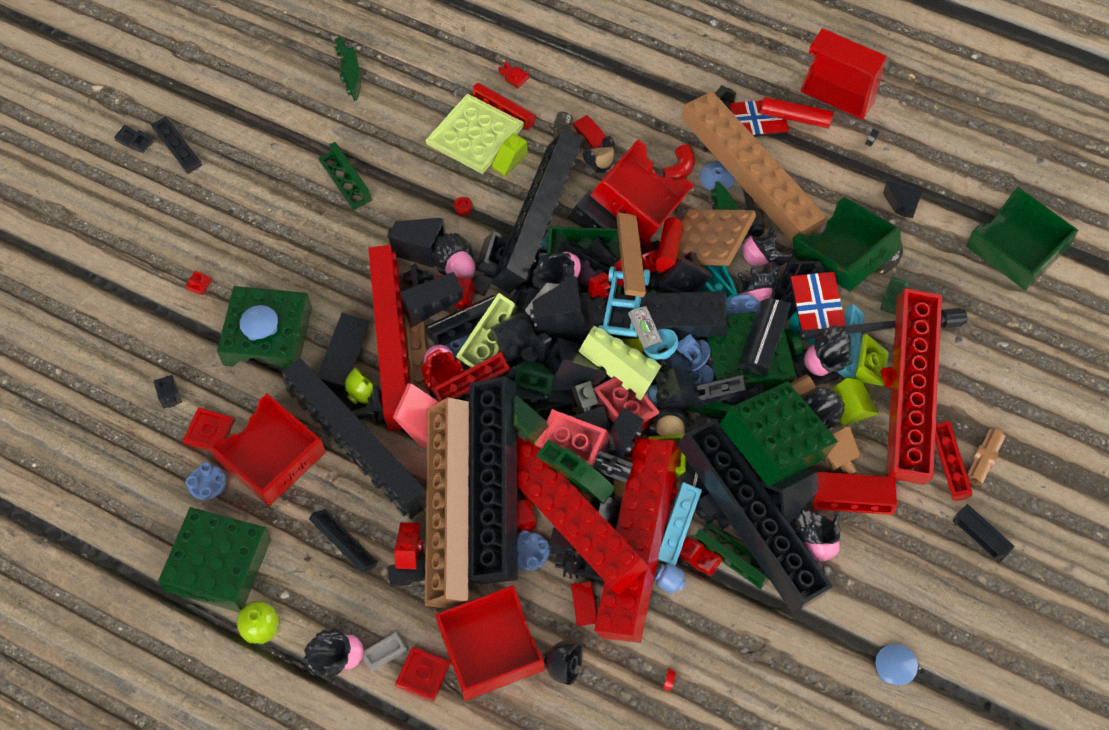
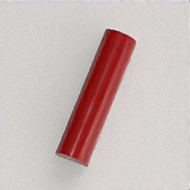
(502, 103)
(796, 112)
(669, 244)
(460, 384)
(952, 462)

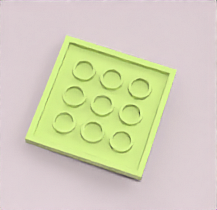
(473, 133)

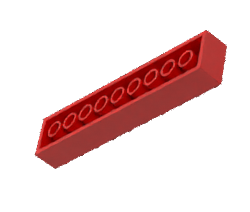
(389, 330)
(914, 387)
(577, 520)
(642, 527)

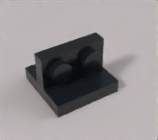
(685, 275)

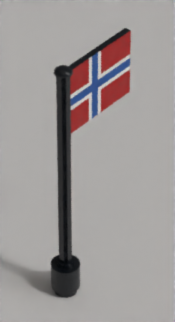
(758, 125)
(820, 308)

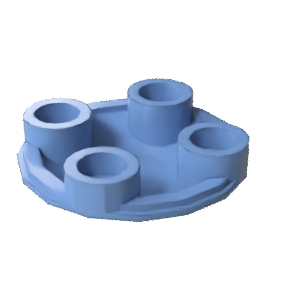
(742, 304)
(259, 322)
(206, 481)
(532, 550)
(896, 664)

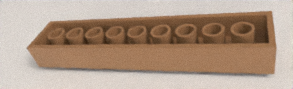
(752, 166)
(447, 504)

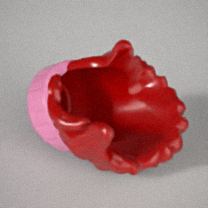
(439, 366)

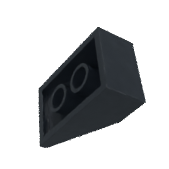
(491, 253)

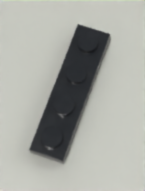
(176, 145)
(343, 540)

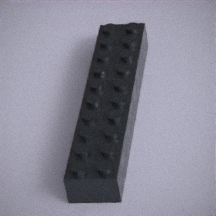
(536, 212)
(684, 313)
(355, 439)
(493, 482)
(754, 516)

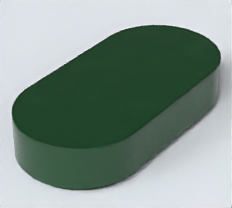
(794, 342)

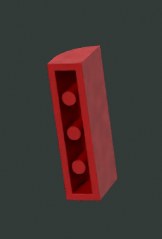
(855, 493)

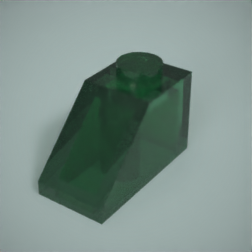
(534, 377)
(527, 421)

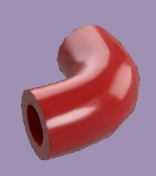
(684, 164)

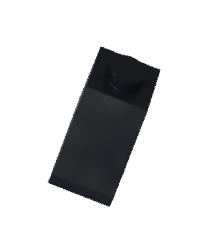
(902, 198)

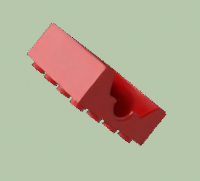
(843, 73)
(637, 190)
(269, 451)
(489, 643)

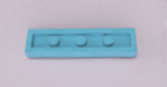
(853, 317)
(678, 523)

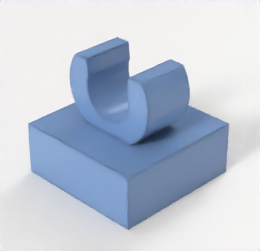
(688, 346)

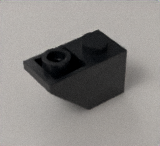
(624, 430)

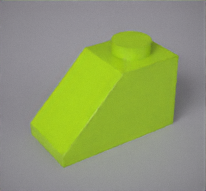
(510, 154)

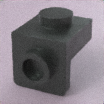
(725, 93)
(584, 397)

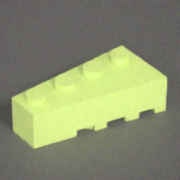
(481, 343)
(620, 361)

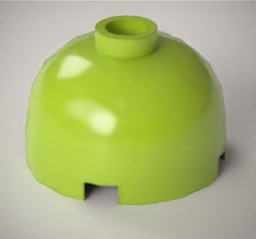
(358, 386)
(258, 622)

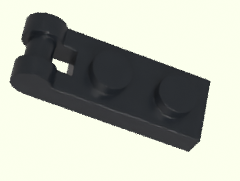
(719, 391)

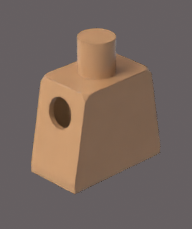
(843, 453)

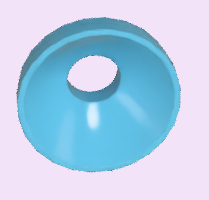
(669, 341)

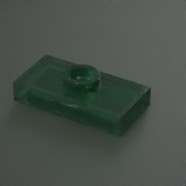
(894, 288)

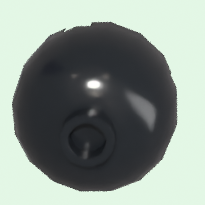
(563, 660)

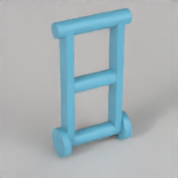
(613, 277)

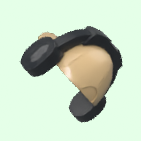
(600, 158)
(669, 422)

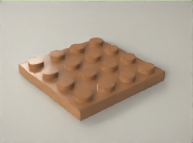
(714, 234)

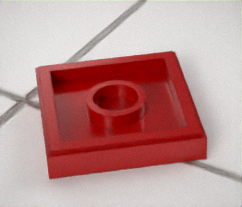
(207, 427)
(423, 673)

